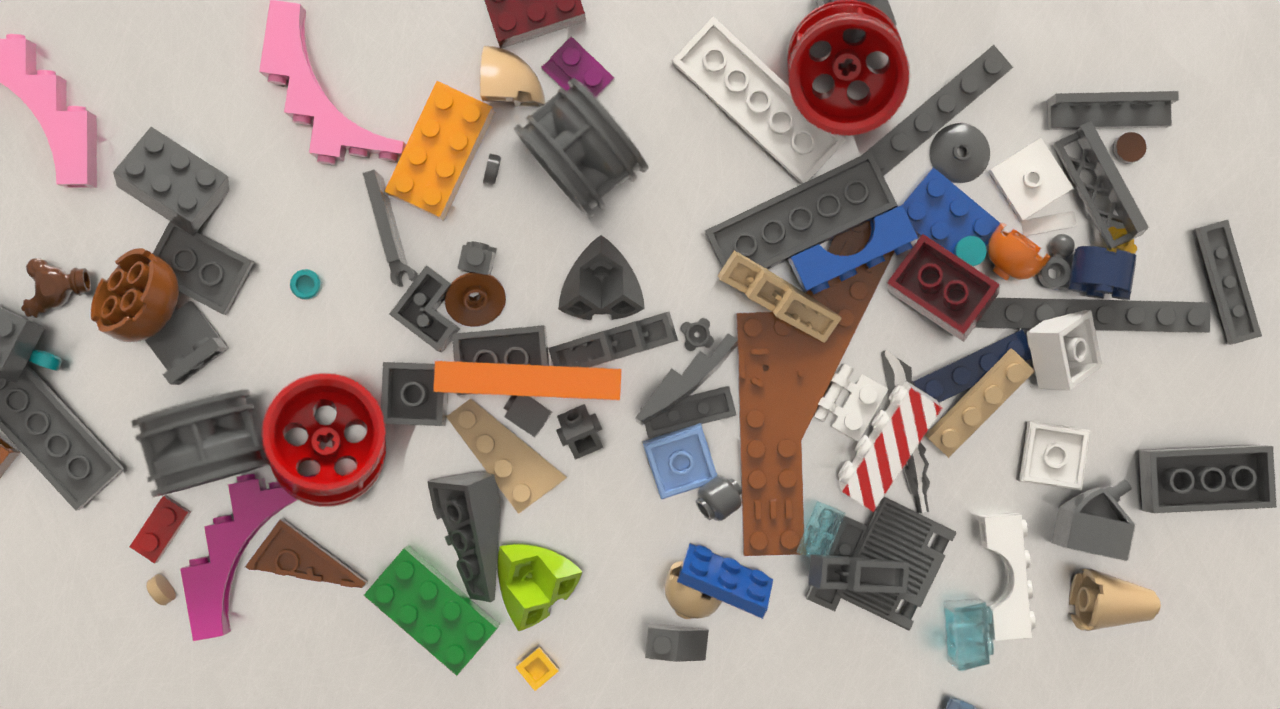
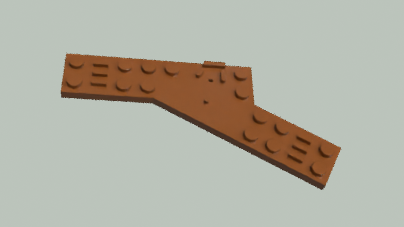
(779, 391)

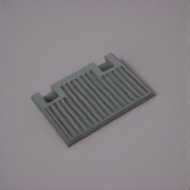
(901, 536)

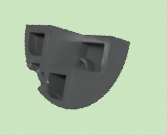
(601, 284)

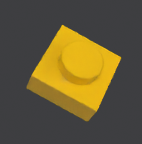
(537, 668)

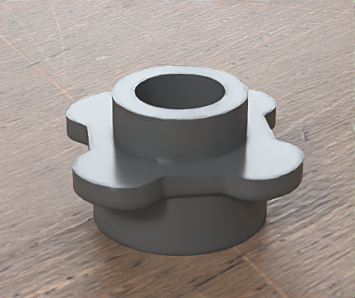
(702, 327)

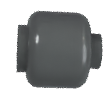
(719, 498)

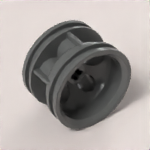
(581, 146)
(199, 442)

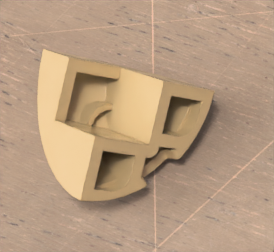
(509, 78)

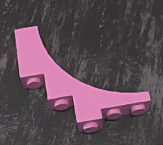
(287, 59)
(69, 132)

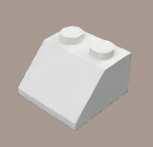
(1064, 350)

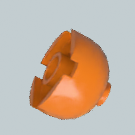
(1014, 254)

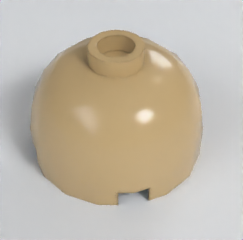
(687, 601)

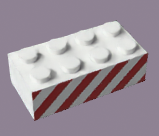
(889, 445)

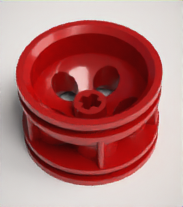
(835, 109)
(296, 409)

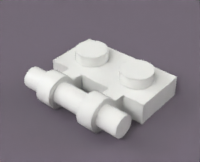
(859, 406)

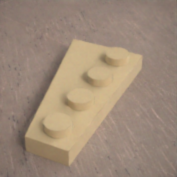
(517, 468)

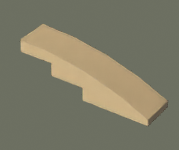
(779, 296)

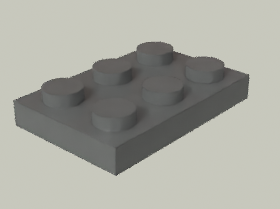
(203, 267)

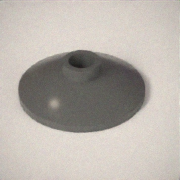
(945, 156)

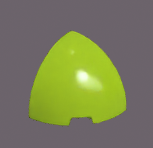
(533, 581)

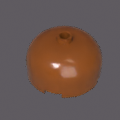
(135, 297)

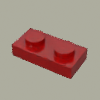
(160, 529)

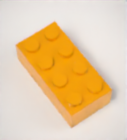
(440, 150)

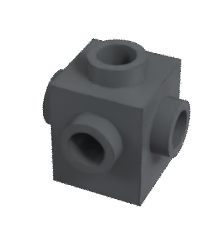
(579, 431)

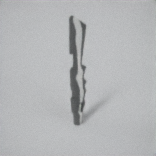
(897, 373)

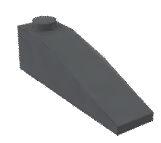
(471, 516)

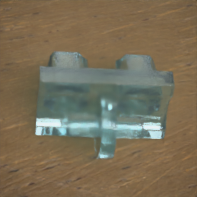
(820, 530)

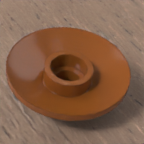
(477, 309)

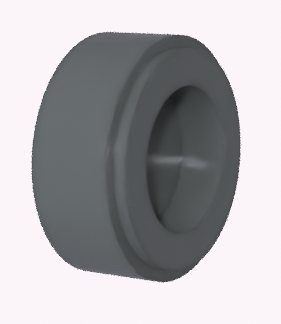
(492, 169)

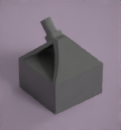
(1096, 523)

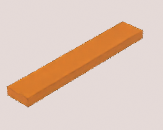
(527, 380)

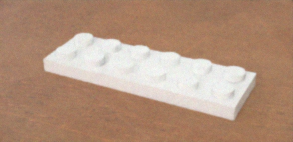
(755, 100)

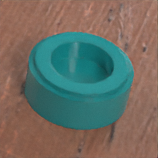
(971, 250)
(306, 284)
(45, 360)

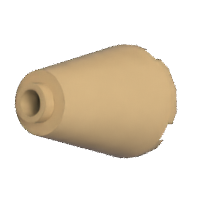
(1109, 601)

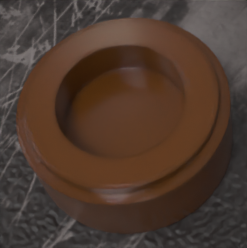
(1130, 147)

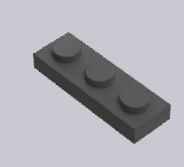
(693, 410)
(845, 544)

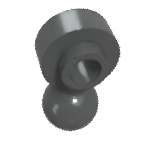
(1061, 247)

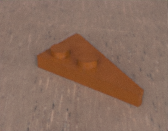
(294, 554)

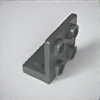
(186, 344)

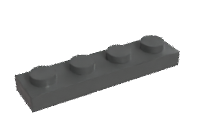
(1228, 282)

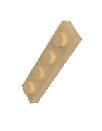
(979, 403)

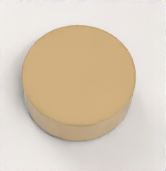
(160, 590)

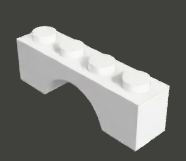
(1011, 611)

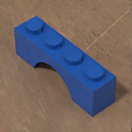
(887, 233)

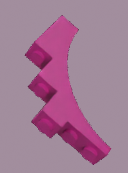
(209, 583)

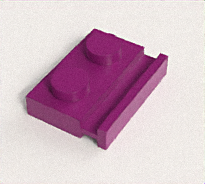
(575, 62)

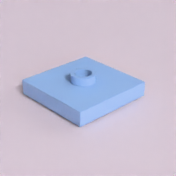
(680, 460)

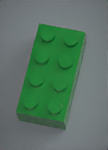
(432, 610)

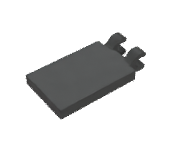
(387, 228)

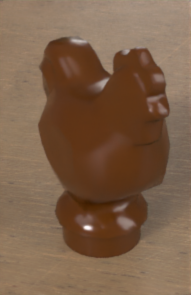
(53, 286)

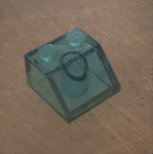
(968, 633)

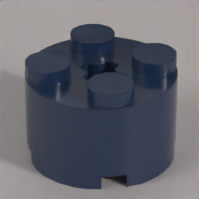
(1102, 272)

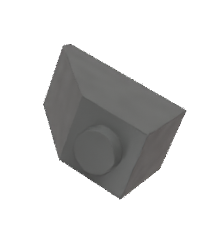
(676, 643)

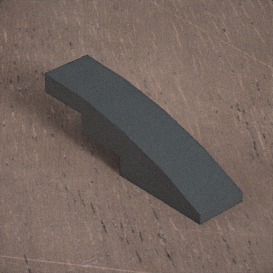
(615, 342)
(678, 387)

